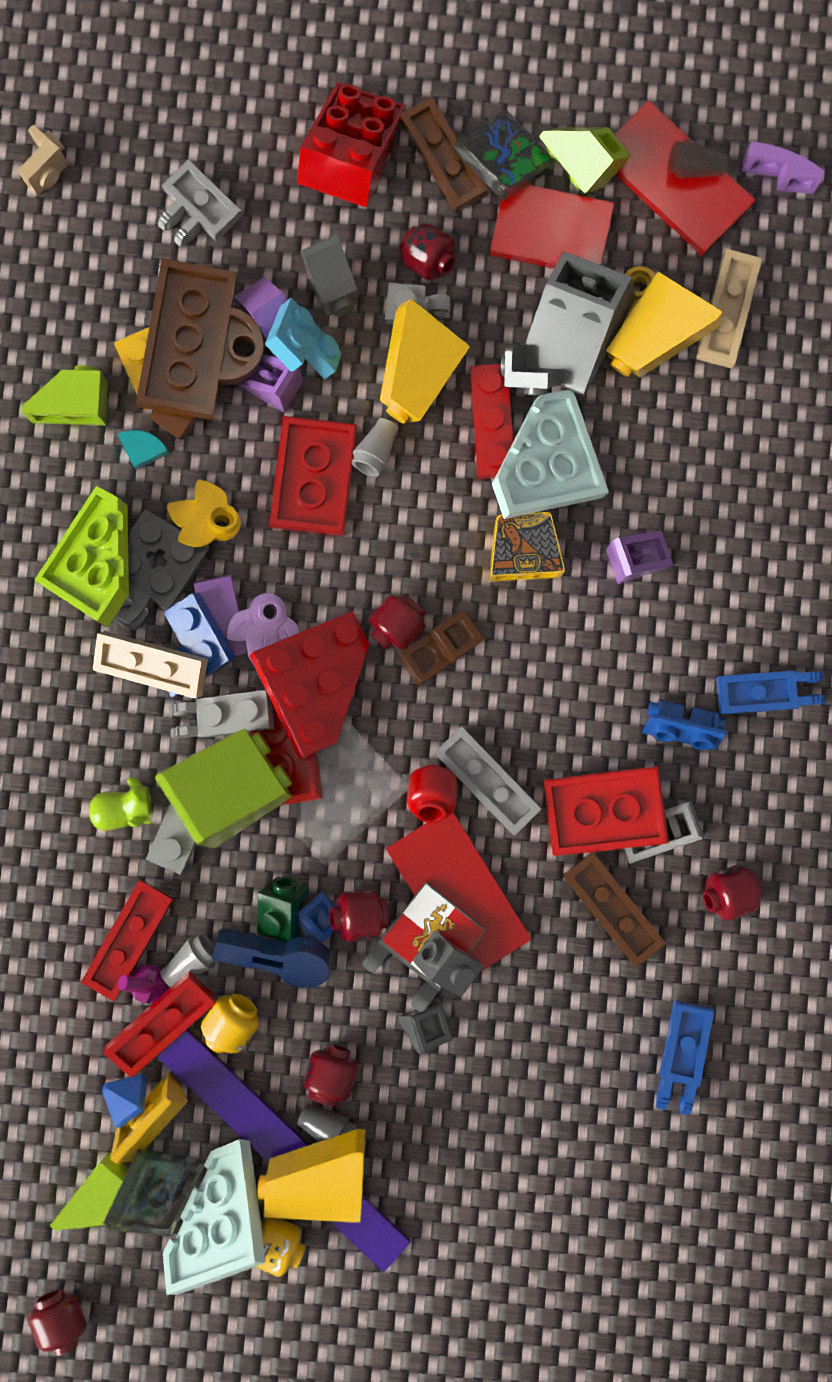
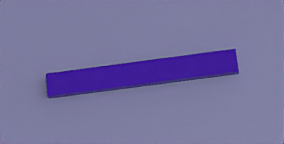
(270, 1135)

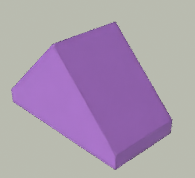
(262, 304)
(273, 383)
(638, 555)

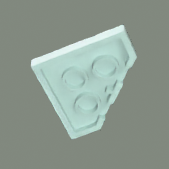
(549, 460)
(219, 1224)

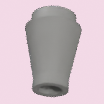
(374, 450)
(193, 957)

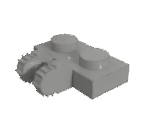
(201, 201)

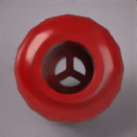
(432, 793)

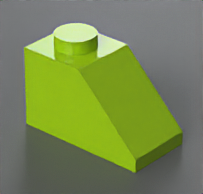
(71, 398)
(93, 1198)

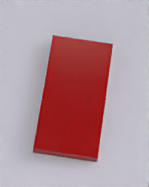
(693, 207)
(452, 865)

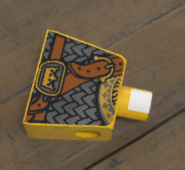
(525, 548)

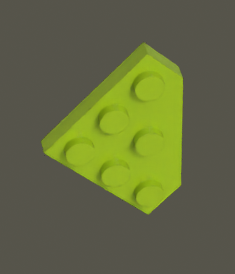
(92, 559)

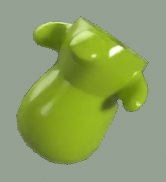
(119, 809)

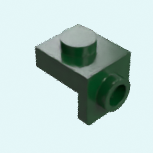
(280, 908)

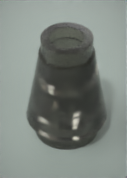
(695, 160)

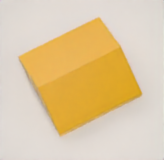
(160, 1108)

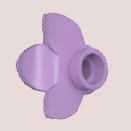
(256, 629)

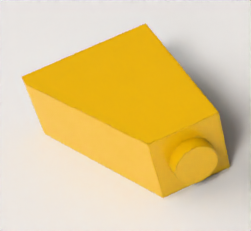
(660, 327)
(418, 362)
(317, 1181)

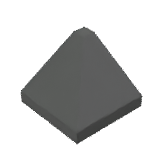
(426, 1028)

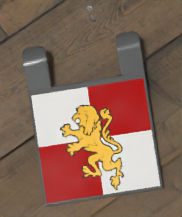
(421, 917)

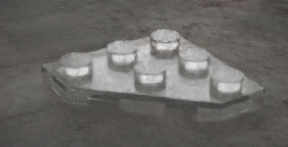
(355, 793)

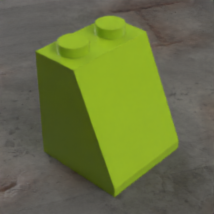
(225, 787)

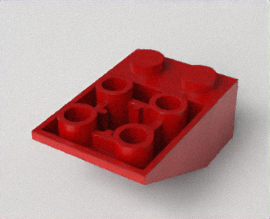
(349, 144)

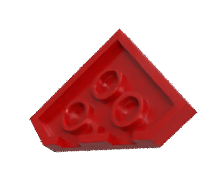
(313, 680)

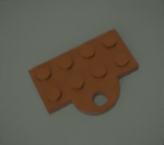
(194, 340)

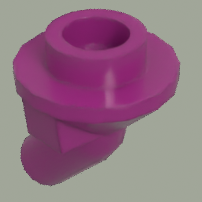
(144, 984)

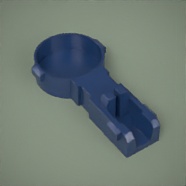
(297, 961)

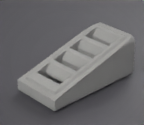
(692, 822)

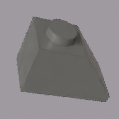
(330, 277)

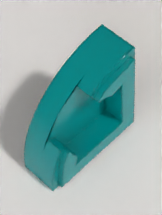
(142, 447)

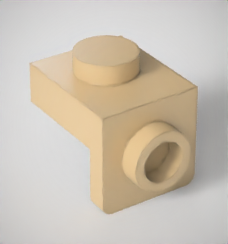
(46, 164)

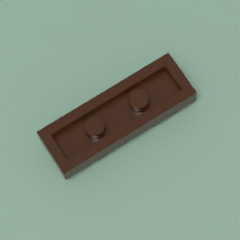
(435, 145)
(613, 909)

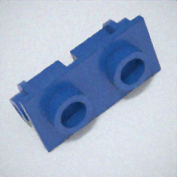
(702, 730)

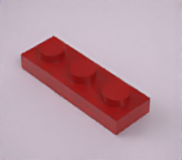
(490, 418)
(127, 939)
(160, 1024)

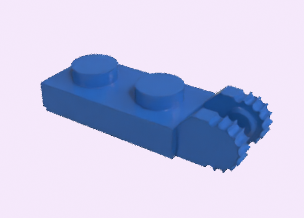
(765, 692)
(684, 1053)

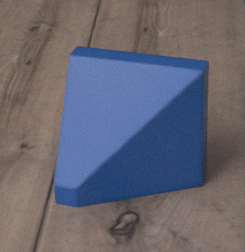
(315, 918)
(125, 1098)

